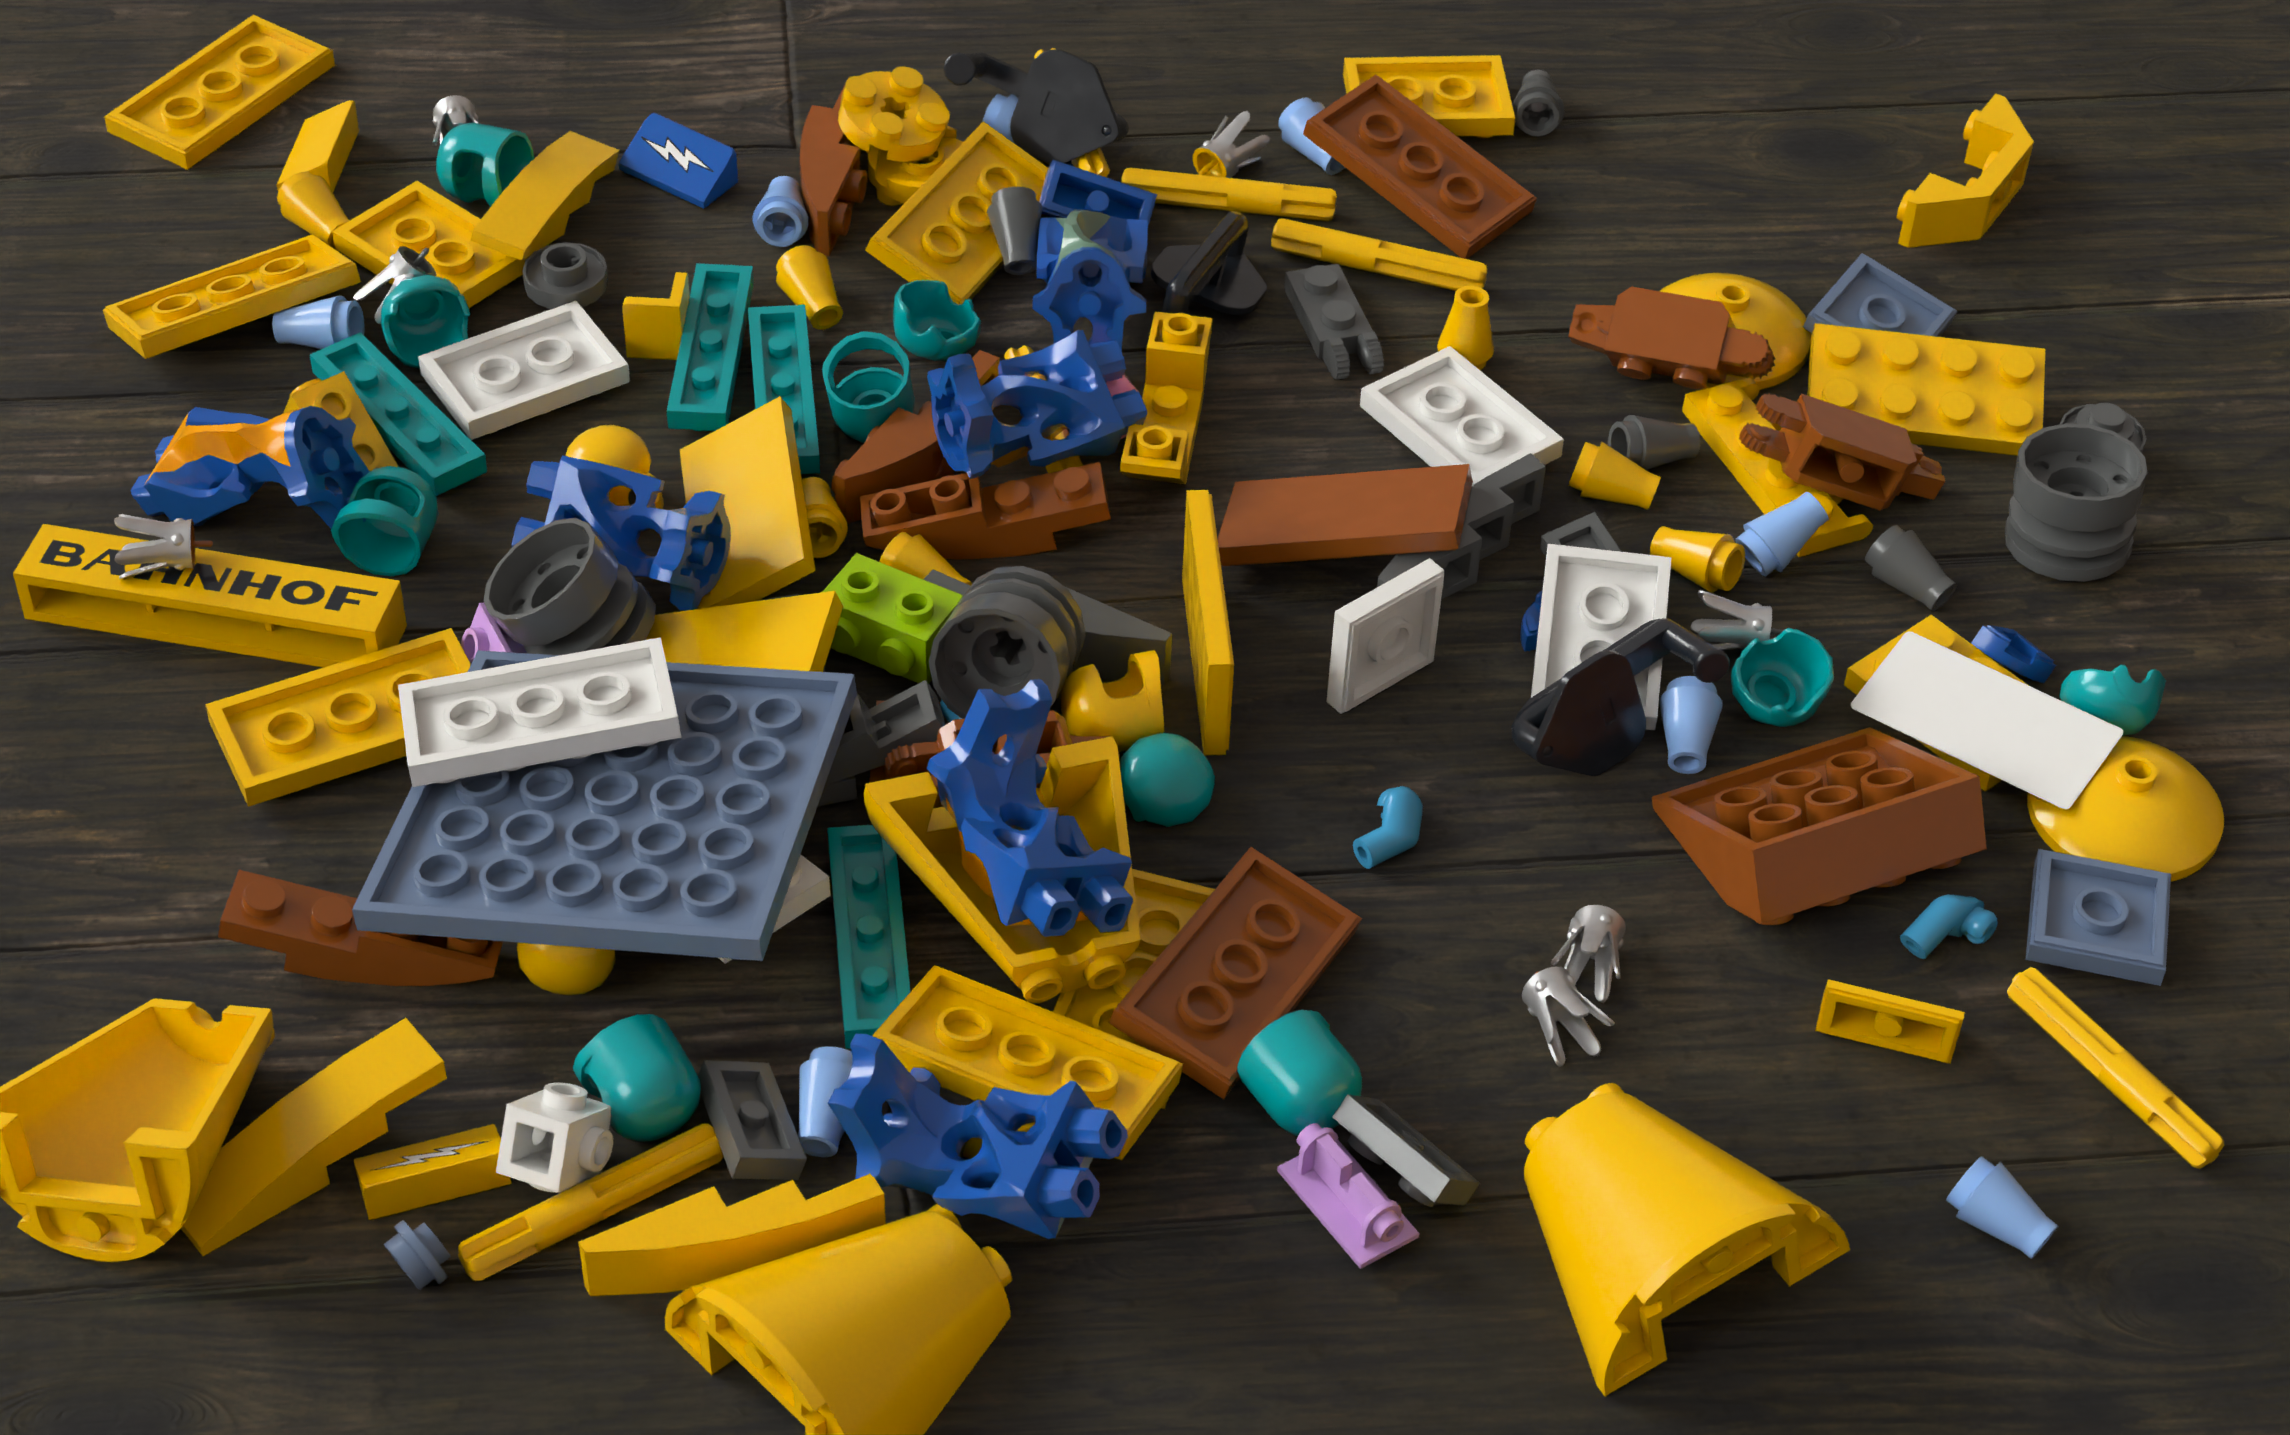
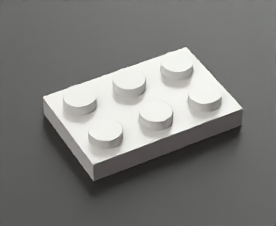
(523, 369)
(1458, 416)
(1592, 603)

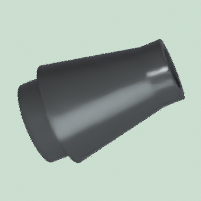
(1538, 104)
(1016, 224)
(1654, 441)
(1908, 566)

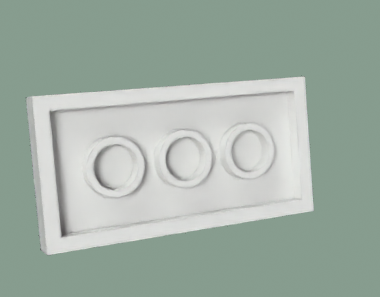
(537, 712)

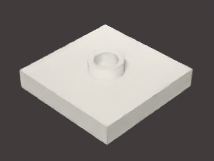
(1384, 636)

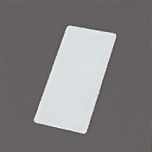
(1987, 719)

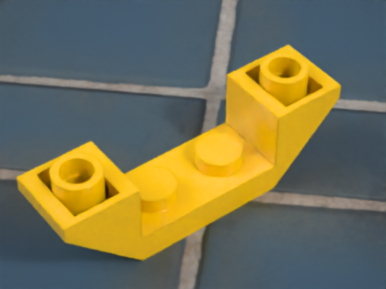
(1952, 212)
(1172, 397)

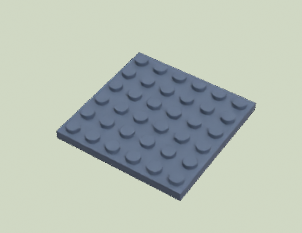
(633, 844)

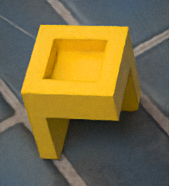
(656, 324)

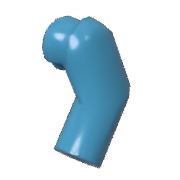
(1398, 831)
(1952, 917)

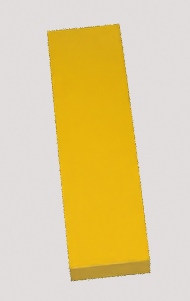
(543, 195)
(321, 1121)
(707, 1240)

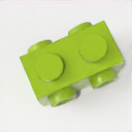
(889, 616)

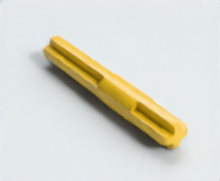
(1234, 194)
(1377, 255)
(2116, 1068)
(589, 1202)

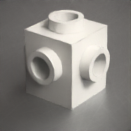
(555, 1138)

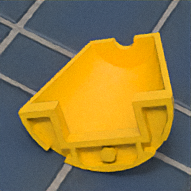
(1083, 784)
(125, 1126)
(1653, 1220)
(857, 1328)

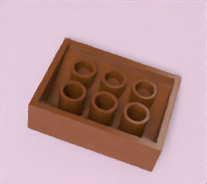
(1825, 823)

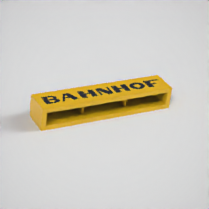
(219, 605)

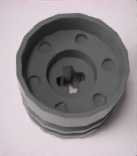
(2075, 502)
(567, 592)
(1004, 634)

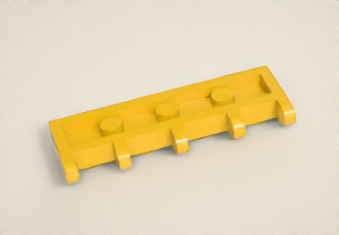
(1720, 417)

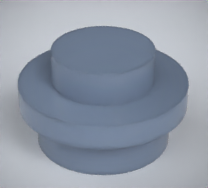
(418, 1253)

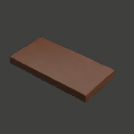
(1420, 166)
(1345, 515)
(1235, 969)

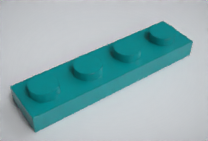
(710, 347)
(784, 369)
(403, 415)
(867, 928)

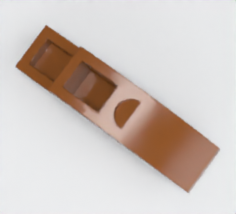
(829, 177)
(899, 452)
(990, 521)
(323, 941)

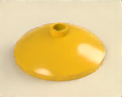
(1758, 309)
(2138, 812)

